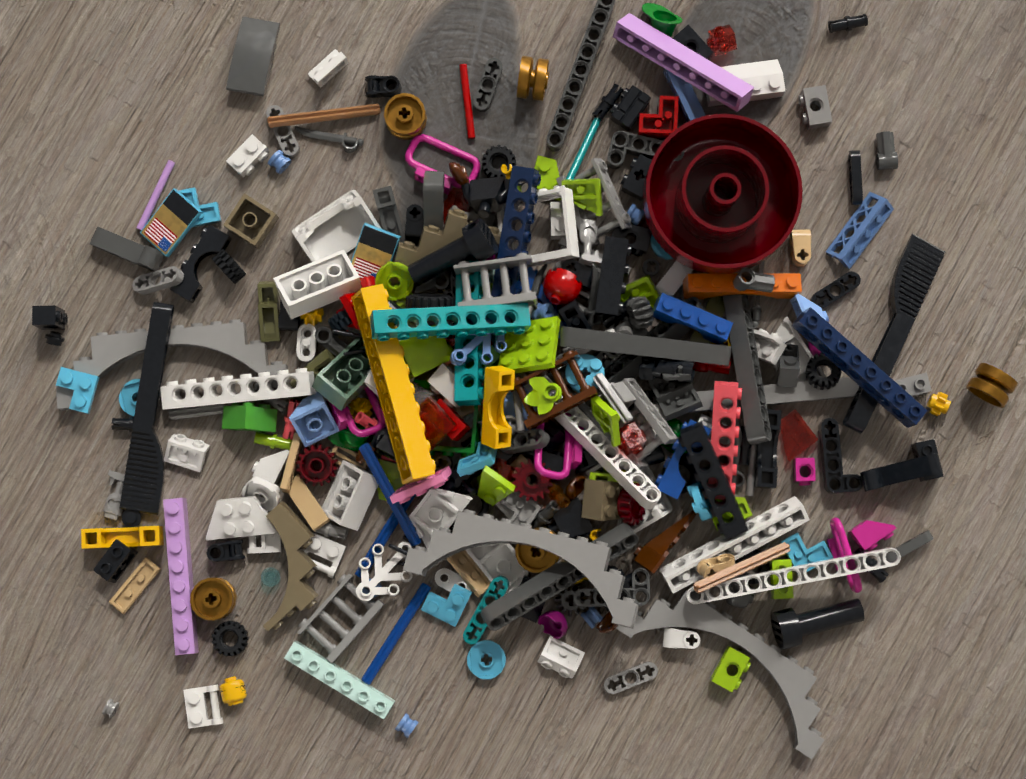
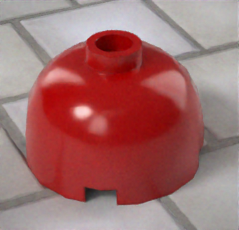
(561, 286)

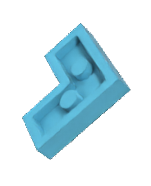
(210, 211)
(83, 386)
(484, 456)
(801, 555)
(447, 609)

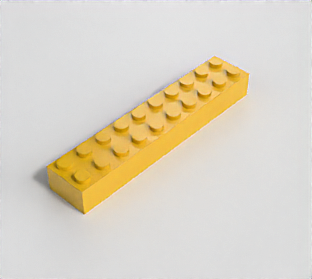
(394, 390)

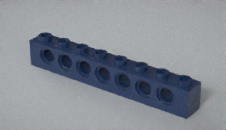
(518, 177)
(859, 367)

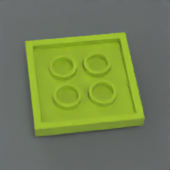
(532, 349)

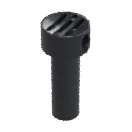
(475, 242)
(791, 627)

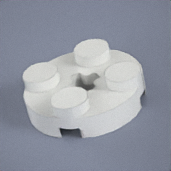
(260, 486)

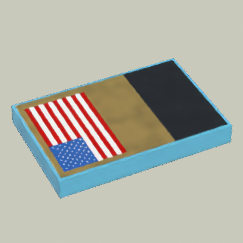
(171, 222)
(373, 250)

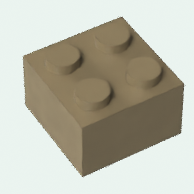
(251, 221)
(600, 500)

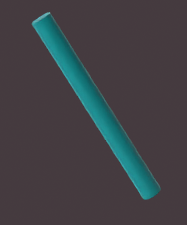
(583, 149)

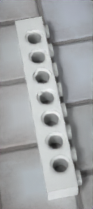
(171, 393)
(760, 531)

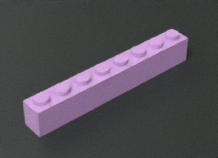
(683, 62)
(180, 575)

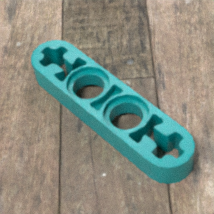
(482, 604)

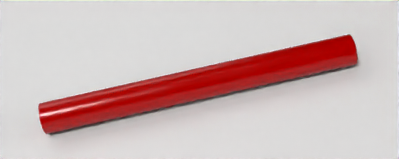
(467, 101)

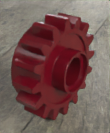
(326, 459)
(524, 487)
(629, 508)

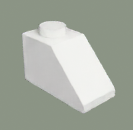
(557, 220)
(271, 467)

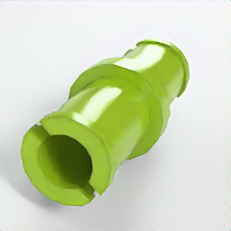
(272, 441)

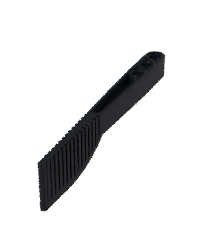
(908, 289)
(145, 459)

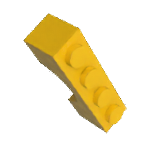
(495, 428)
(129, 536)

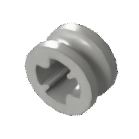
(110, 708)

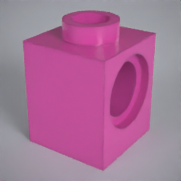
(809, 463)

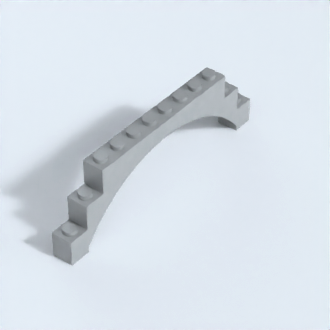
(228, 338)
(477, 530)
(791, 679)

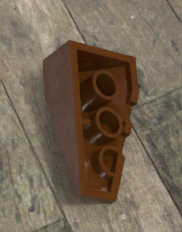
(657, 549)

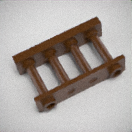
(568, 400)

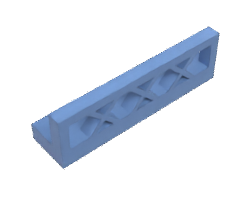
(688, 100)
(863, 231)

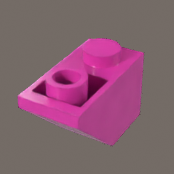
(870, 532)

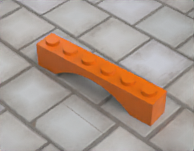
(713, 285)

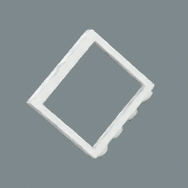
(572, 249)

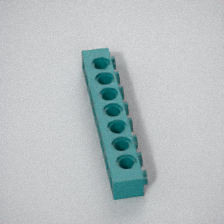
(517, 312)
(469, 395)

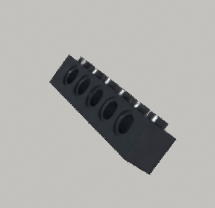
(735, 524)

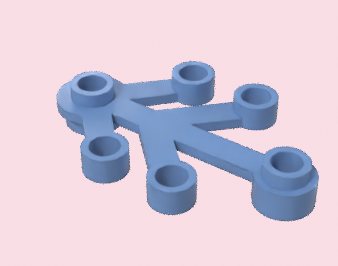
(486, 348)

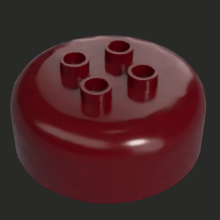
(726, 197)

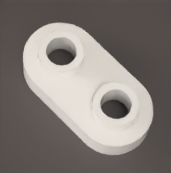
(306, 343)
(453, 578)

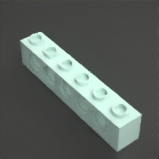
(339, 679)

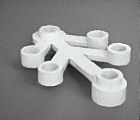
(381, 574)

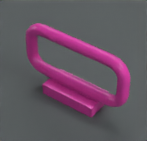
(421, 168)
(345, 418)
(572, 456)
(840, 547)

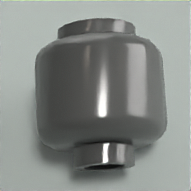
(739, 601)

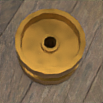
(532, 78)
(403, 105)
(992, 385)
(533, 560)
(205, 607)

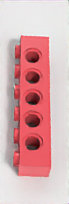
(722, 391)

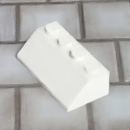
(763, 76)
(317, 284)

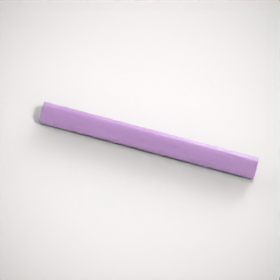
(156, 194)

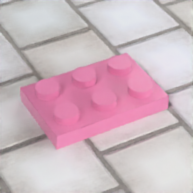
(420, 487)

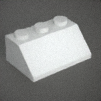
(350, 495)

